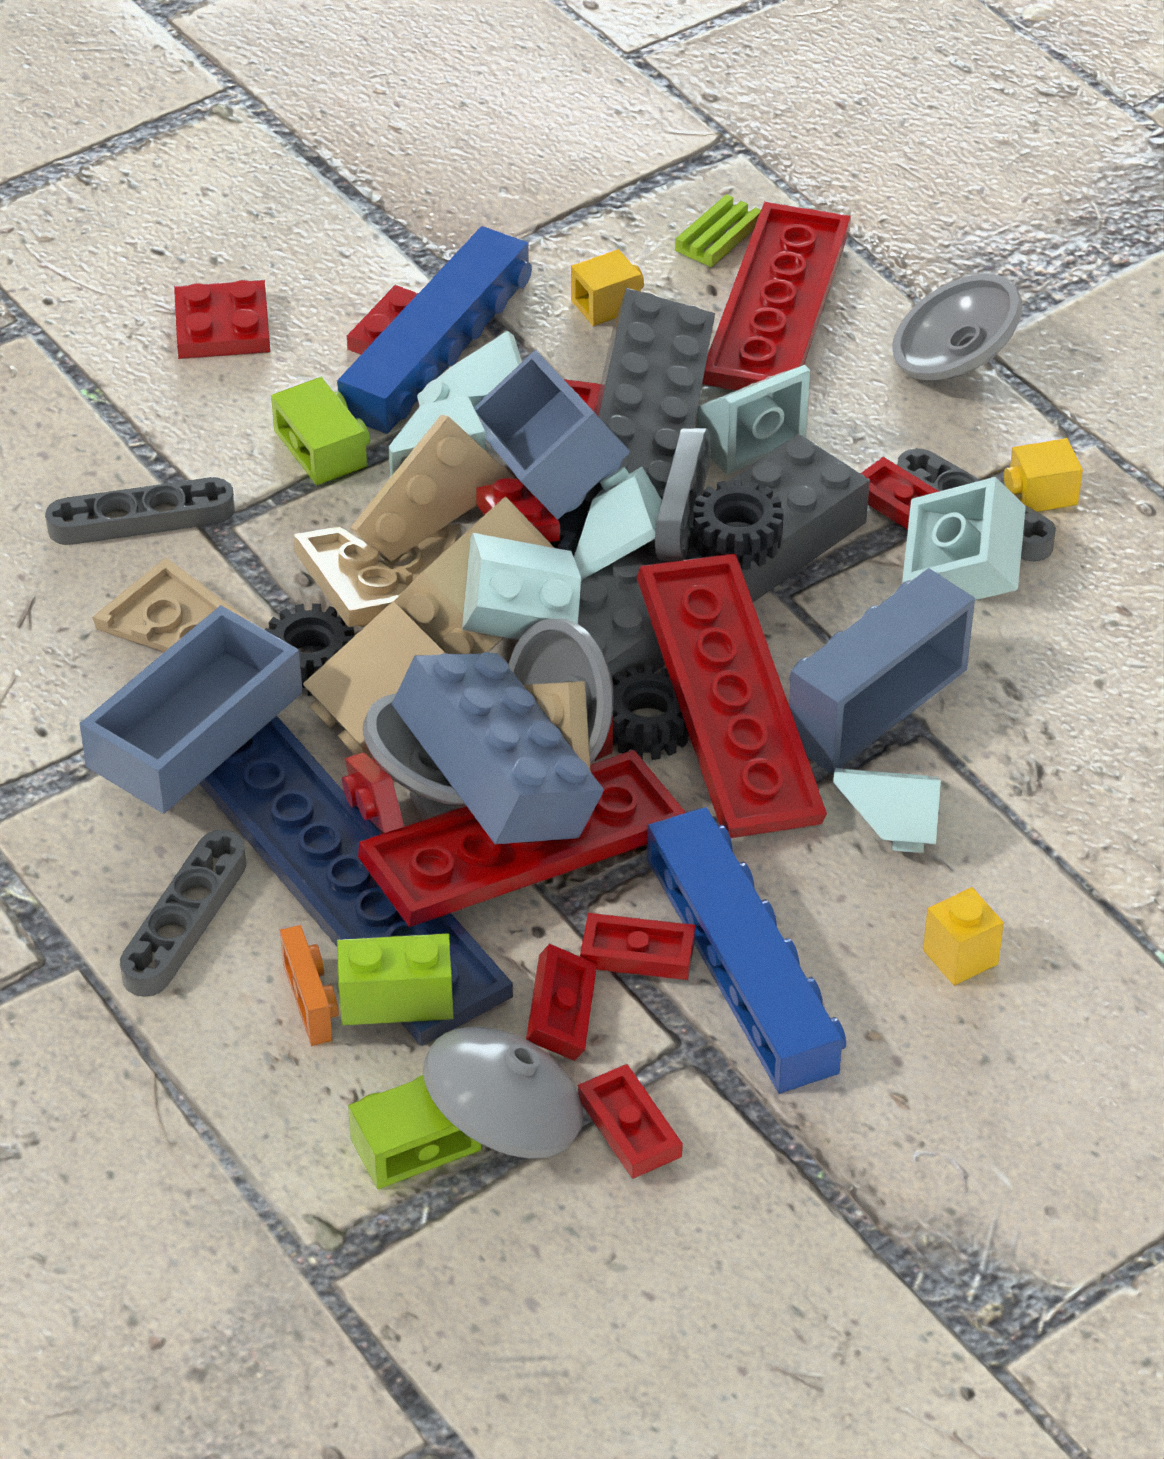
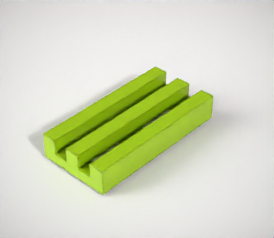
(712, 227)

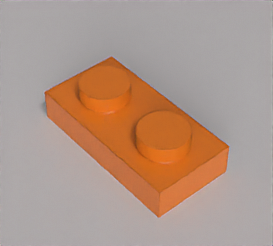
(303, 969)

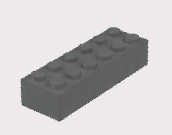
(653, 380)

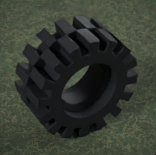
(738, 505)
(312, 629)
(641, 732)

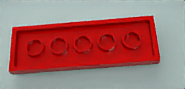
(776, 295)
(731, 696)
(455, 864)

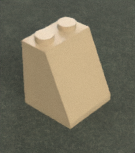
(438, 593)
(366, 671)

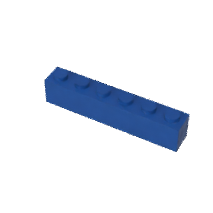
(435, 328)
(745, 950)

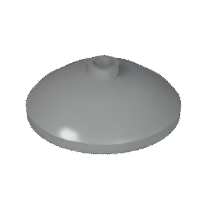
(957, 327)
(567, 653)
(402, 754)
(503, 1092)

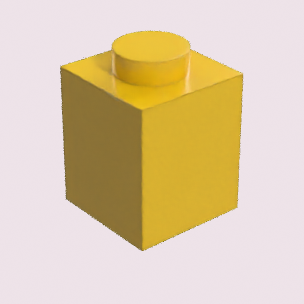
(601, 284)
(1045, 475)
(963, 936)

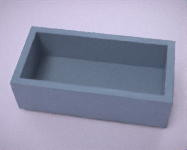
(549, 435)
(881, 668)
(191, 708)
(497, 747)

